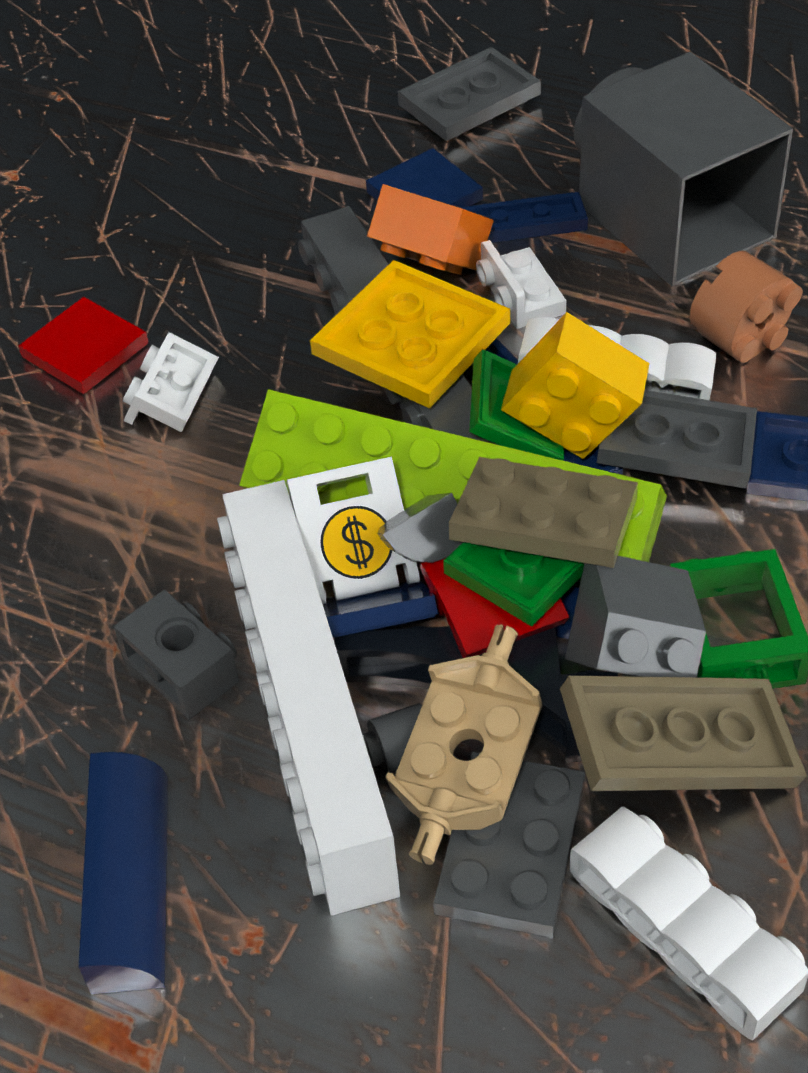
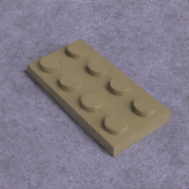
(680, 733)

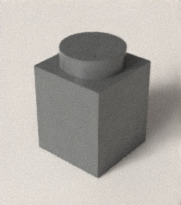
(681, 165)

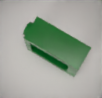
(777, 659)

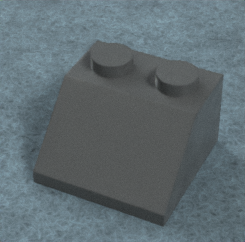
(637, 620)

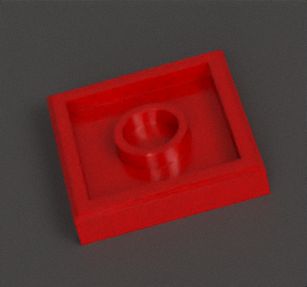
(83, 344)

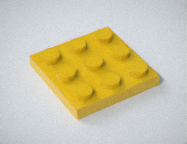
(410, 333)

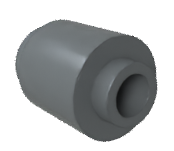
(389, 737)

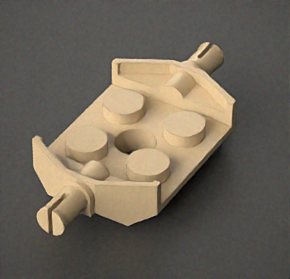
(466, 701)

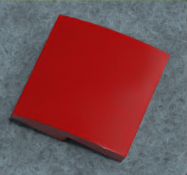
(474, 617)

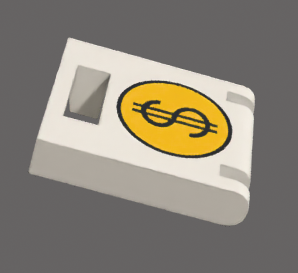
(343, 534)

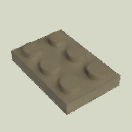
(544, 511)

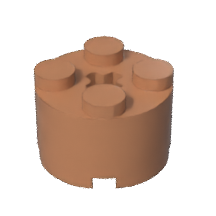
(745, 306)

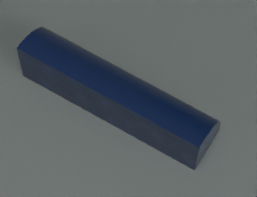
(124, 875)

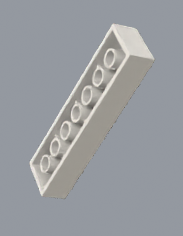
(308, 703)

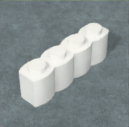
(673, 368)
(691, 924)

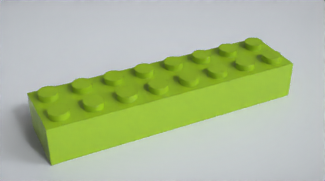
(312, 437)

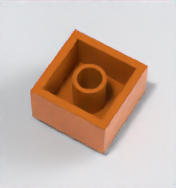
(428, 230)

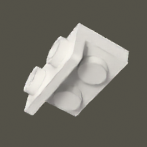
(520, 284)
(172, 382)

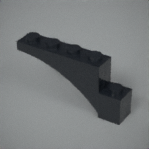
(406, 654)

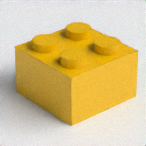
(575, 386)

